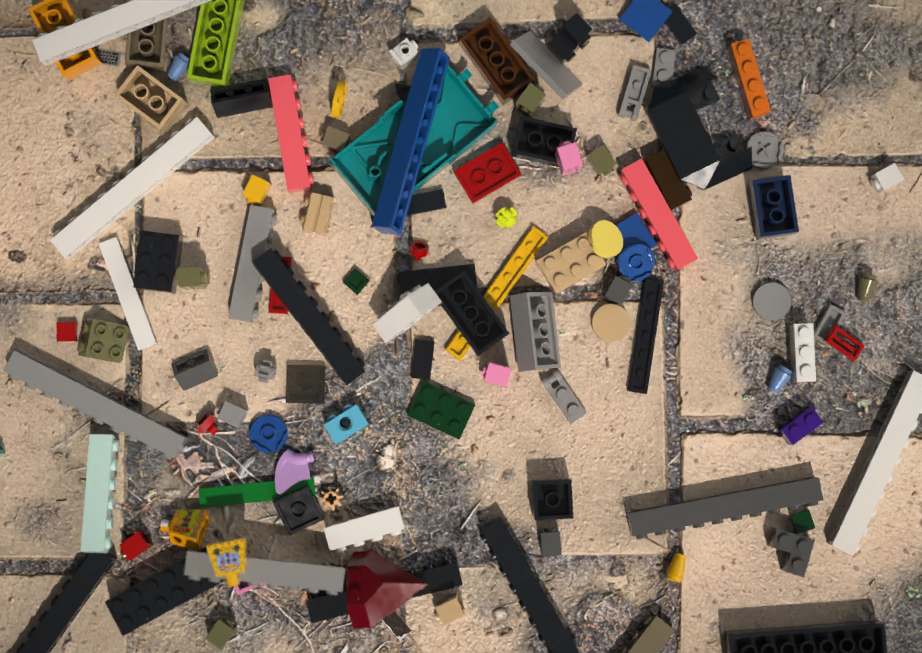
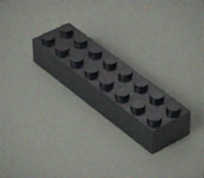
(817, 638)

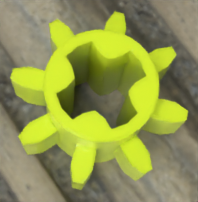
(506, 217)

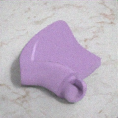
(291, 469)

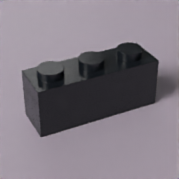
(241, 98)

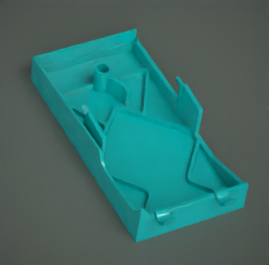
(455, 128)

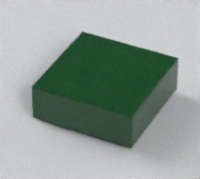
(356, 281)
(802, 521)

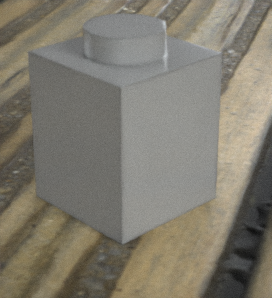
(231, 414)

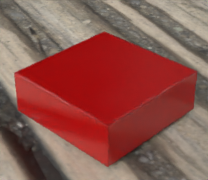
(66, 331)

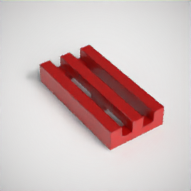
(831, 334)

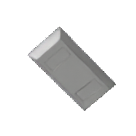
(832, 316)

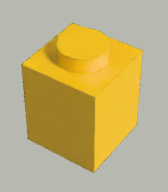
(256, 190)

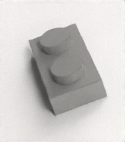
(663, 66)

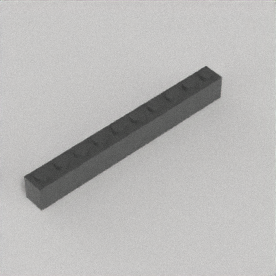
(724, 506)

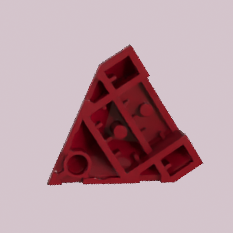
(376, 588)

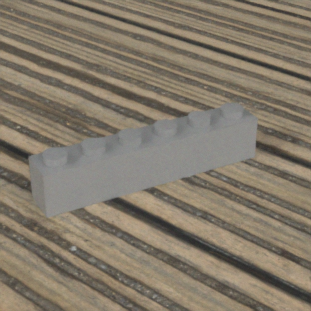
(248, 279)

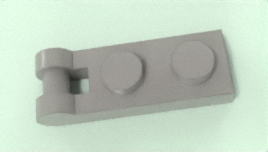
(635, 92)
(563, 397)

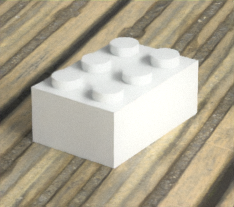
(406, 312)

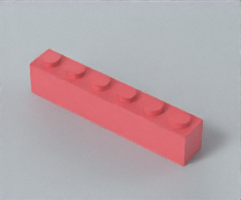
(290, 134)
(658, 215)

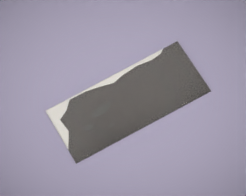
(396, 625)

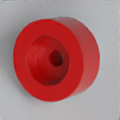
(418, 249)

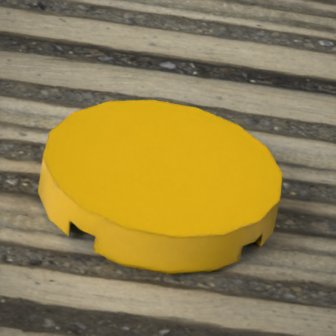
(338, 100)

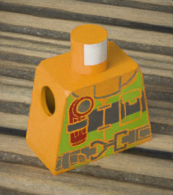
(187, 528)

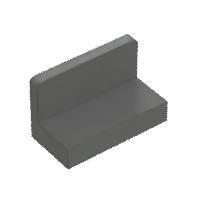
(194, 370)

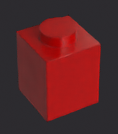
(135, 545)

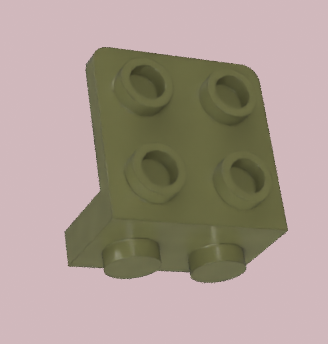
(103, 340)

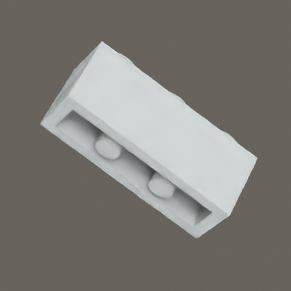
(802, 352)

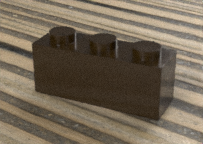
(664, 175)

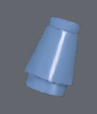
(179, 66)
(779, 378)

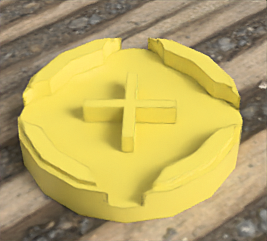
(605, 239)

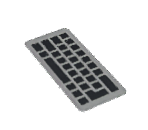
(109, 57)

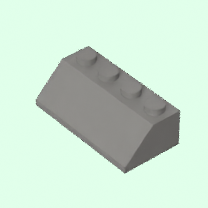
(535, 331)

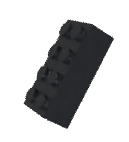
(471, 313)

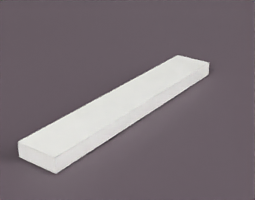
(128, 296)

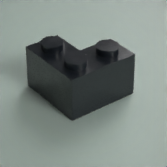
(574, 35)

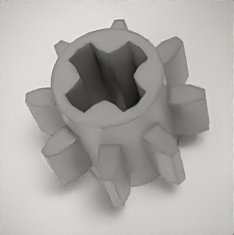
(265, 371)

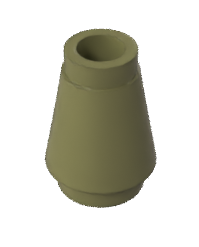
(866, 286)

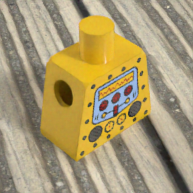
(229, 559)

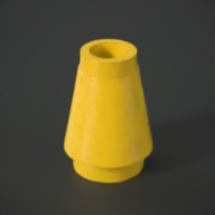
(676, 569)

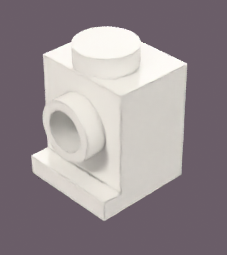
(402, 59)

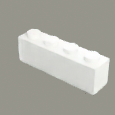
(363, 528)

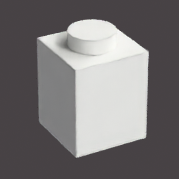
(886, 178)

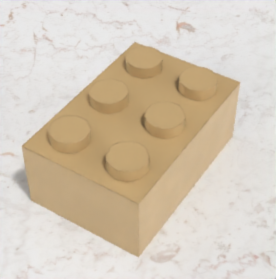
(150, 99)
(570, 264)

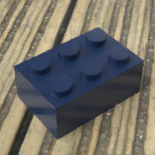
(773, 207)

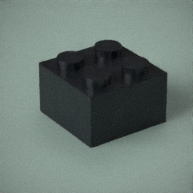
(552, 499)

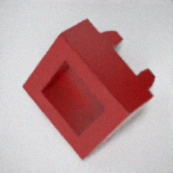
(207, 423)

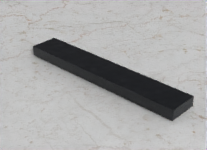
(645, 336)

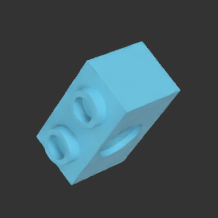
(357, 420)

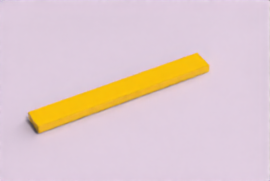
(504, 282)

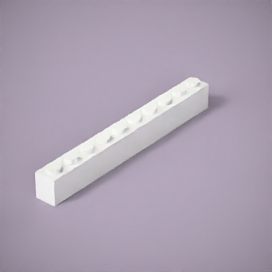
(106, 26)
(132, 188)
(879, 466)

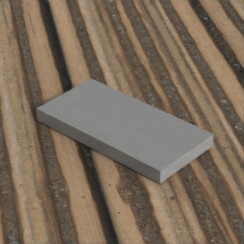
(546, 64)

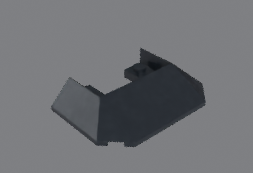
(684, 137)

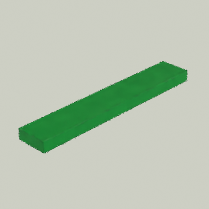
(246, 493)

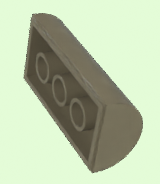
(147, 46)

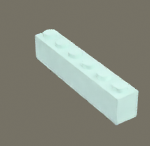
(99, 493)

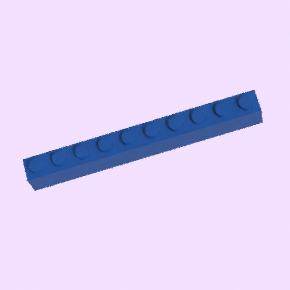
(410, 141)

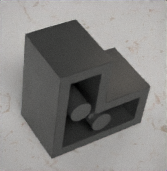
(797, 549)

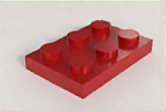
(487, 173)

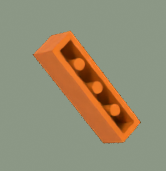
(748, 79)

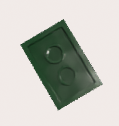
(441, 410)

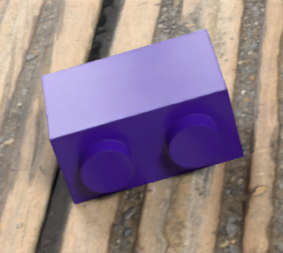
(800, 425)

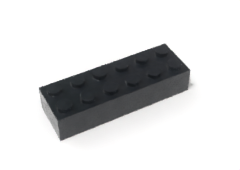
(156, 596)

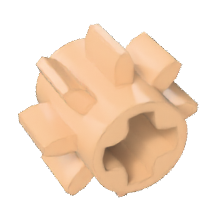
(329, 503)

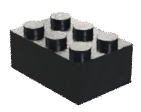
(539, 139)
(158, 262)

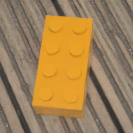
(56, 13)

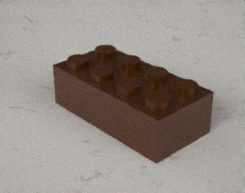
(496, 61)

